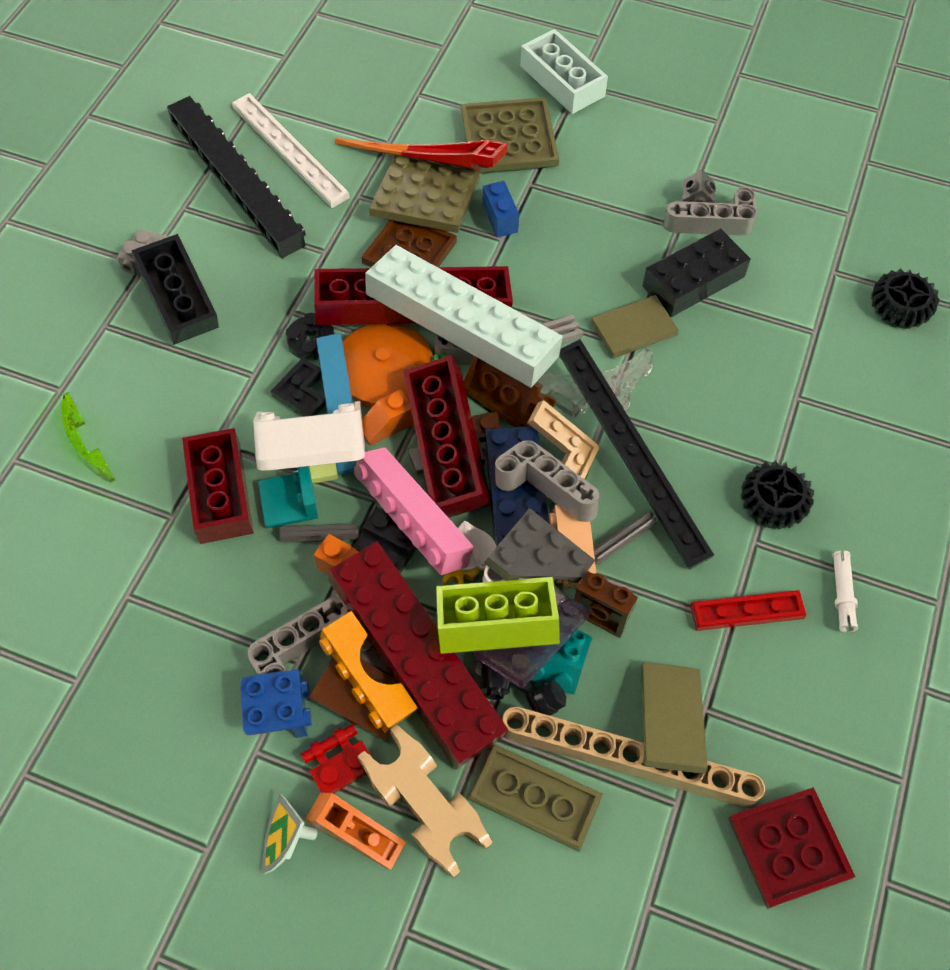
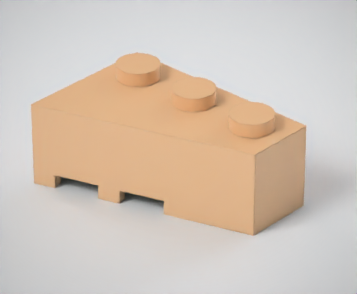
(577, 532)

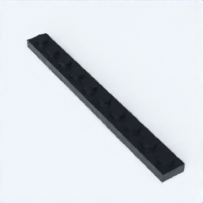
(636, 455)

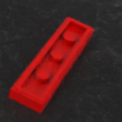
(748, 610)

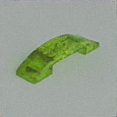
(71, 420)

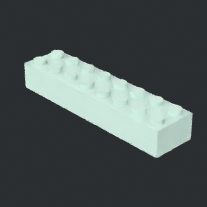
(463, 315)

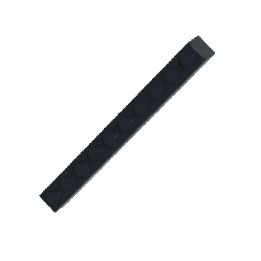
(237, 177)

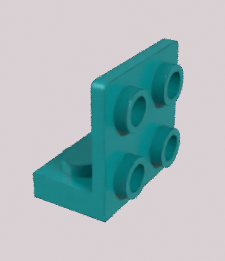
(288, 498)

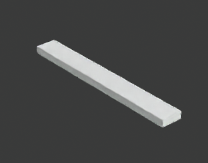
(291, 151)

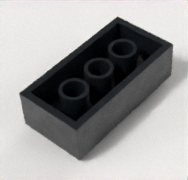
(696, 272)
(175, 289)

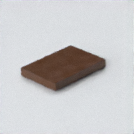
(337, 696)

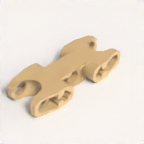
(439, 818)

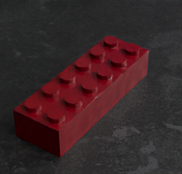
(446, 437)

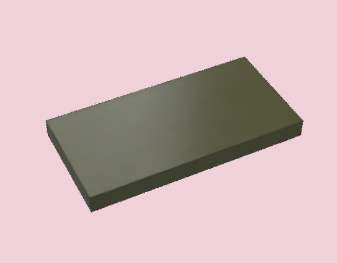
(673, 718)
(536, 797)

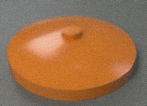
(379, 356)

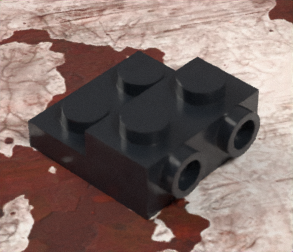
(394, 541)

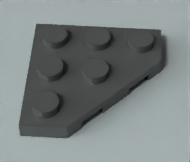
(538, 551)

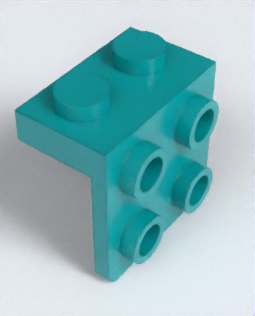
(566, 663)

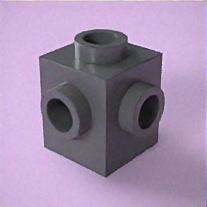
(699, 188)

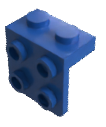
(275, 703)

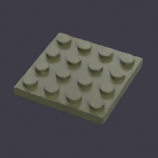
(521, 124)
(425, 194)

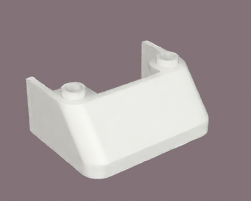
(309, 438)

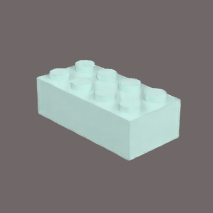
(563, 71)

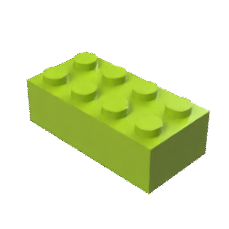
(497, 615)

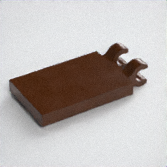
(503, 393)

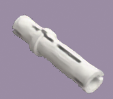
(845, 601)

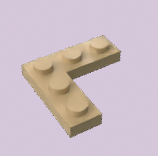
(575, 444)

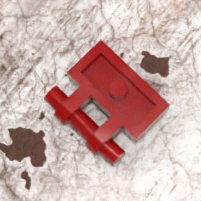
(342, 768)

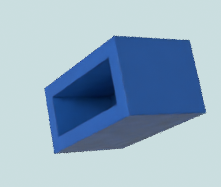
(500, 209)

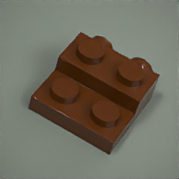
(608, 603)

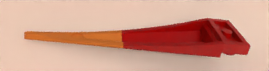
(464, 154)

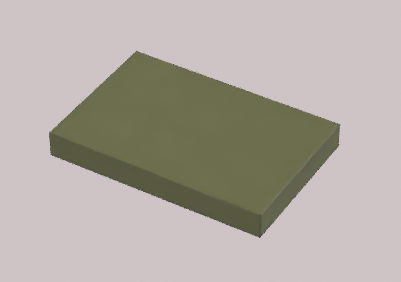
(634, 326)

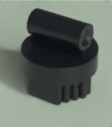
(547, 698)

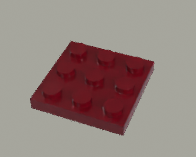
(791, 847)

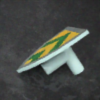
(283, 834)

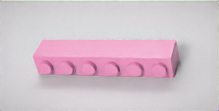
(414, 511)

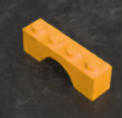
(386, 703)

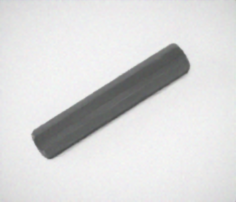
(318, 532)
(624, 537)

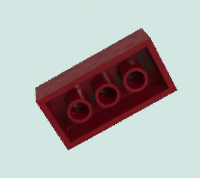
(217, 486)

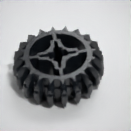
(905, 298)
(761, 498)

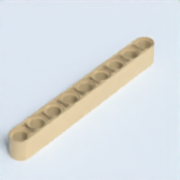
(615, 761)

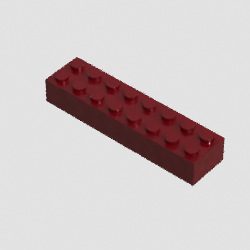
(343, 300)
(410, 649)

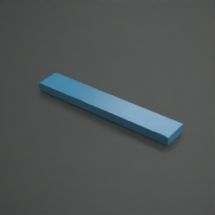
(335, 381)

